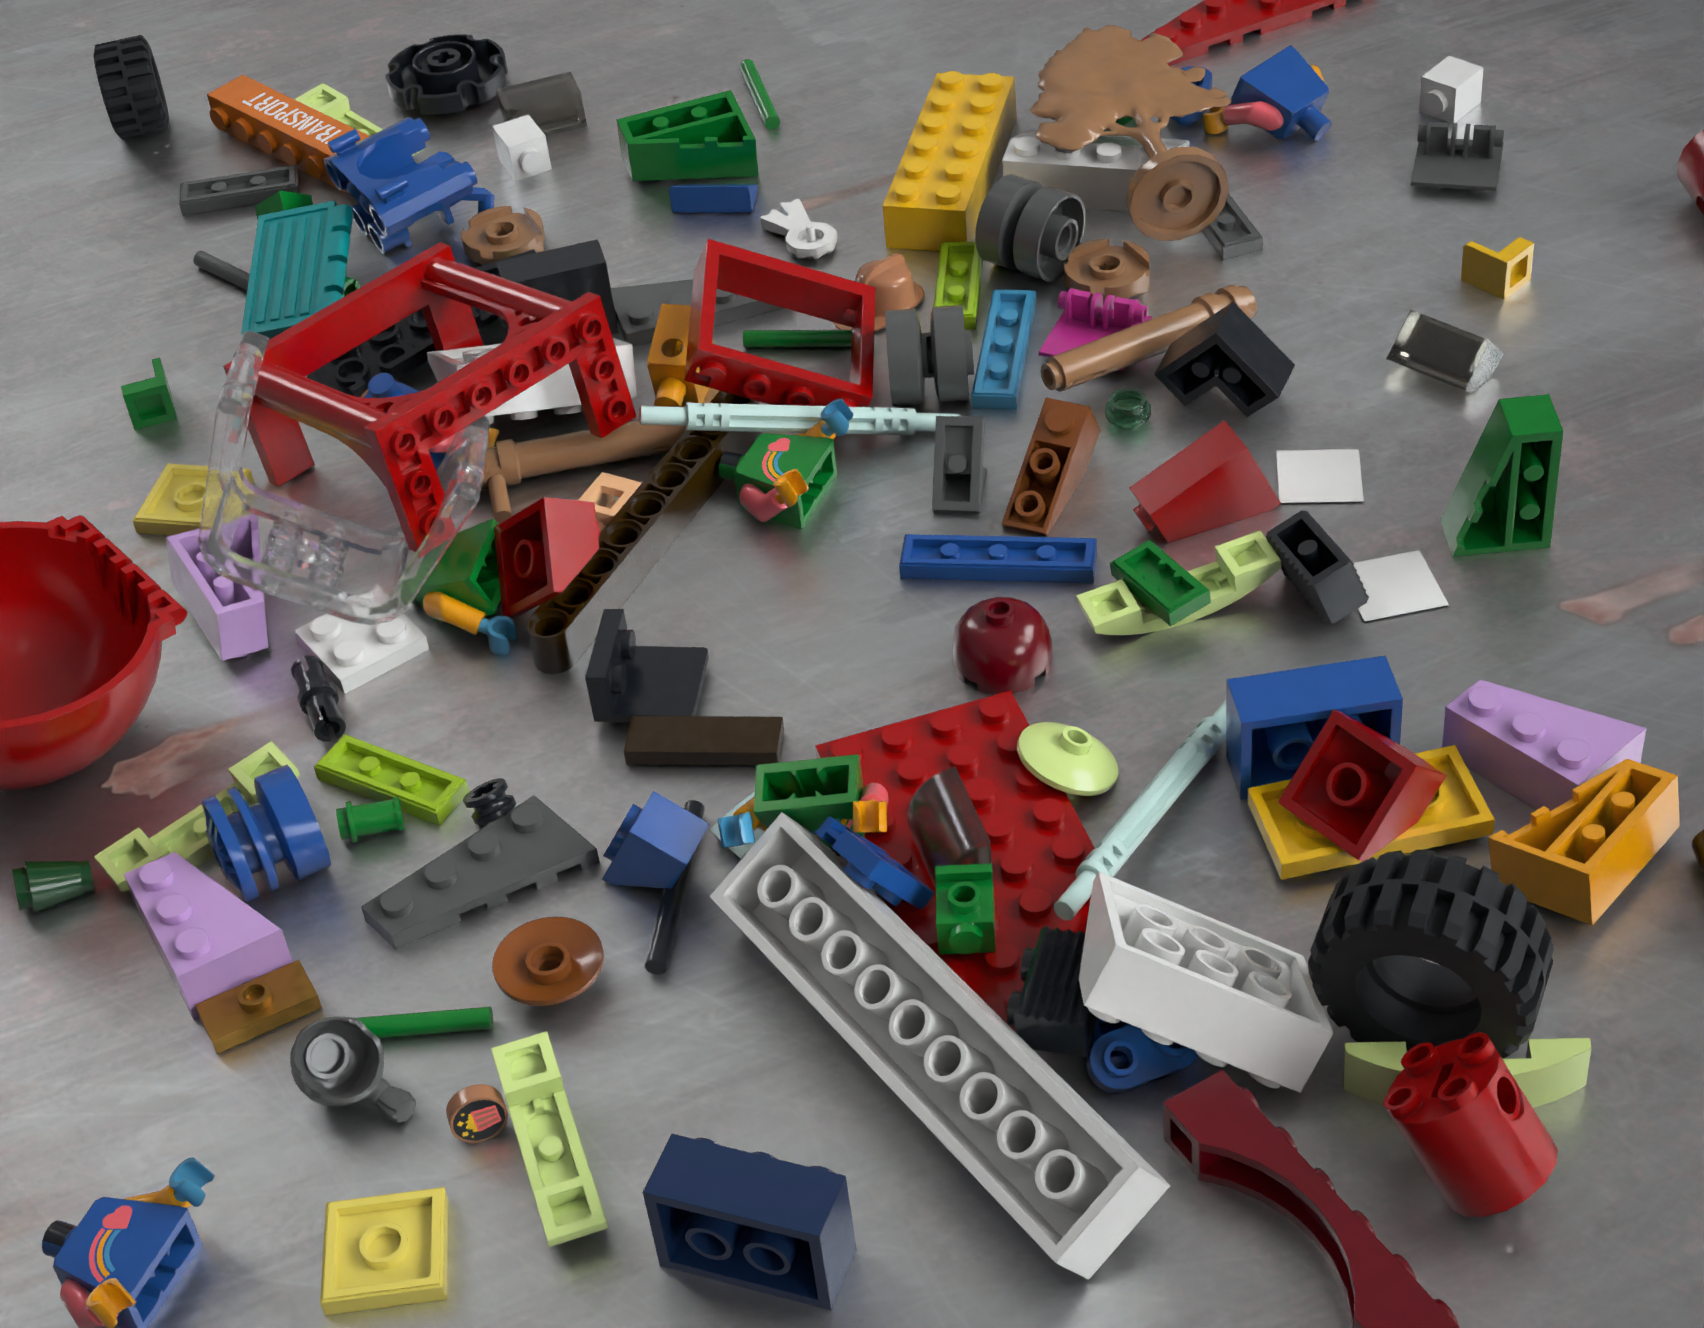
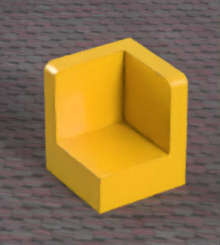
(1500, 271)

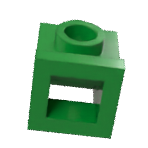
(965, 909)

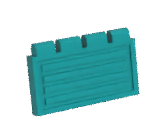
(296, 266)

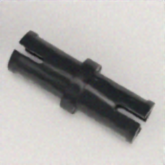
(318, 698)

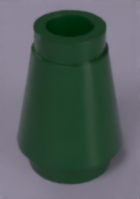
(51, 883)

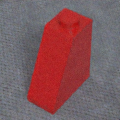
(1203, 487)

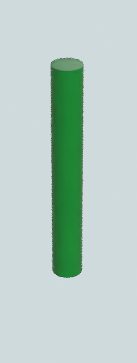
(759, 94)
(796, 338)
(430, 1022)

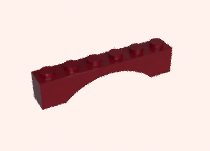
(1234, 1145)

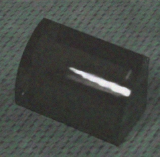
(551, 102)
(1444, 352)
(947, 824)

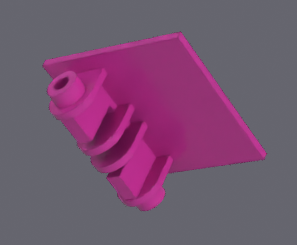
(1090, 319)

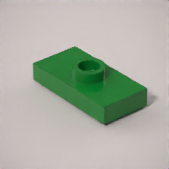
(1160, 582)

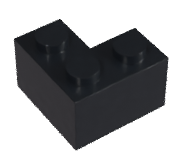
(1227, 354)

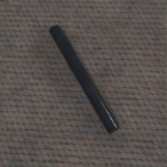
(669, 912)

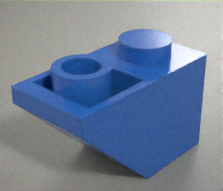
(653, 844)

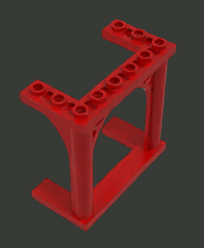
(540, 340)

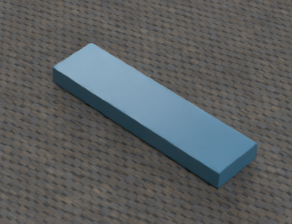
(1004, 350)

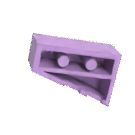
(225, 611)
(1534, 743)
(203, 930)

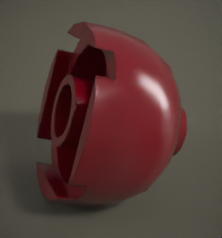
(1001, 645)

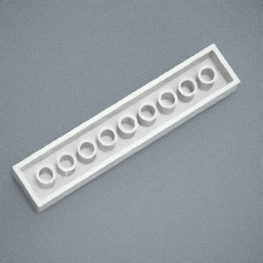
(941, 1049)

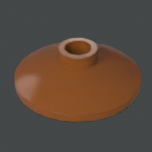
(548, 961)

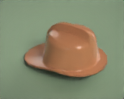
(893, 287)

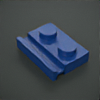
(873, 867)

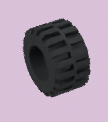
(131, 87)

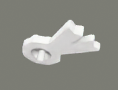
(802, 237)

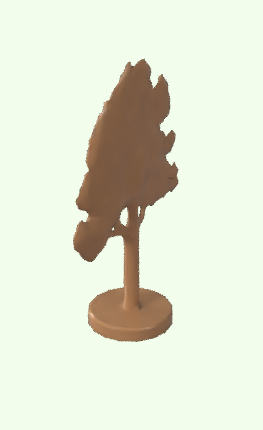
(1116, 76)

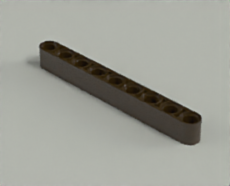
(634, 543)

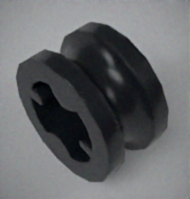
(489, 801)

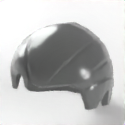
(343, 1064)

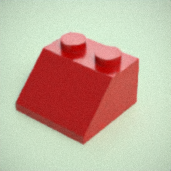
(543, 551)

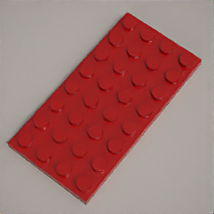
(1029, 825)

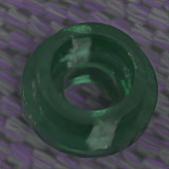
(1127, 408)

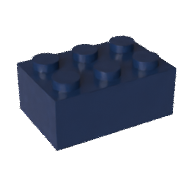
(751, 1220)

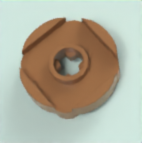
(502, 234)
(1108, 269)

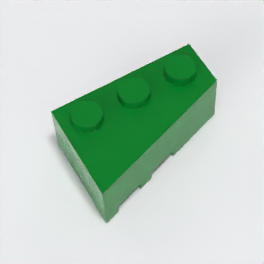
(689, 141)
(1509, 482)

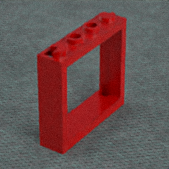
(791, 288)

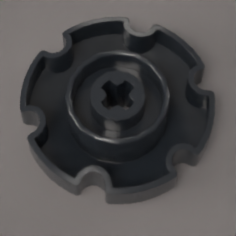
(446, 74)

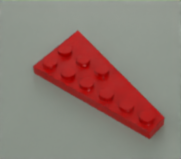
(1228, 20)

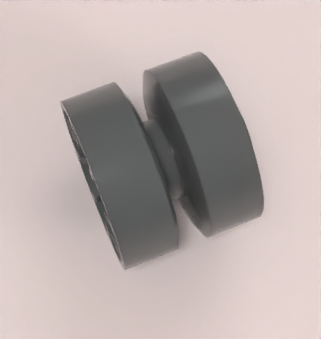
(1029, 227)
(939, 354)

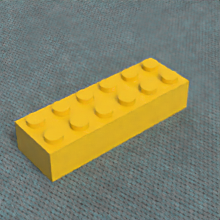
(950, 161)

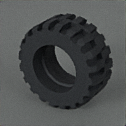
(1441, 910)

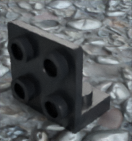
(641, 679)

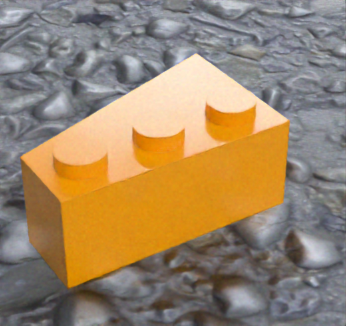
(1592, 844)

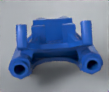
(394, 188)

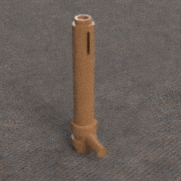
(1139, 341)
(513, 461)

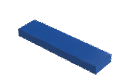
(998, 558)

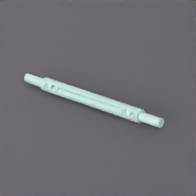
(785, 418)
(1145, 811)

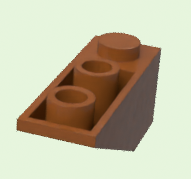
(1052, 466)

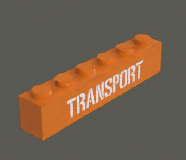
(277, 124)

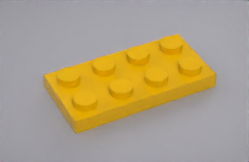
(1451, 817)

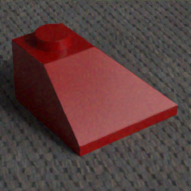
(1360, 787)

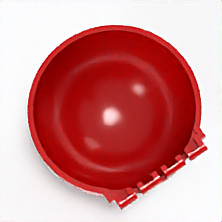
(74, 647)

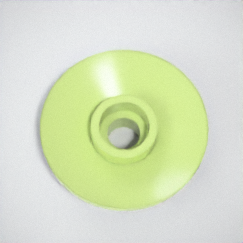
(1067, 758)

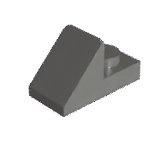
(958, 464)

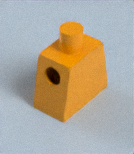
(668, 360)

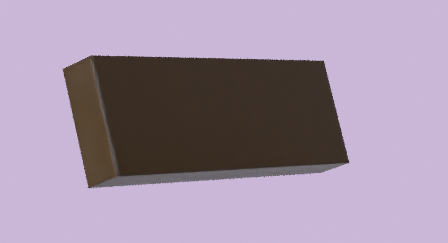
(704, 740)

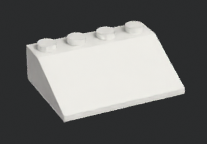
(1095, 173)
(554, 391)
(1201, 985)

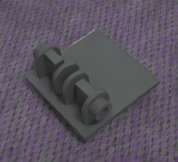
(1458, 162)

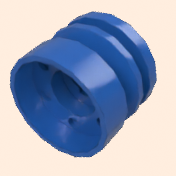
(266, 833)

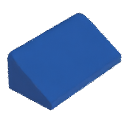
(713, 198)

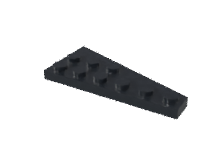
(391, 351)

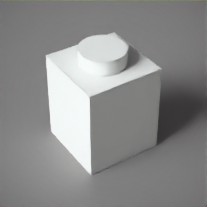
(1451, 89)
(522, 147)

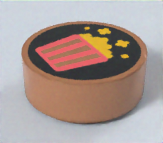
(476, 1113)

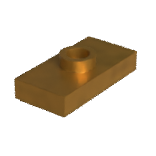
(258, 1006)

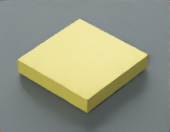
(175, 500)
(385, 1251)

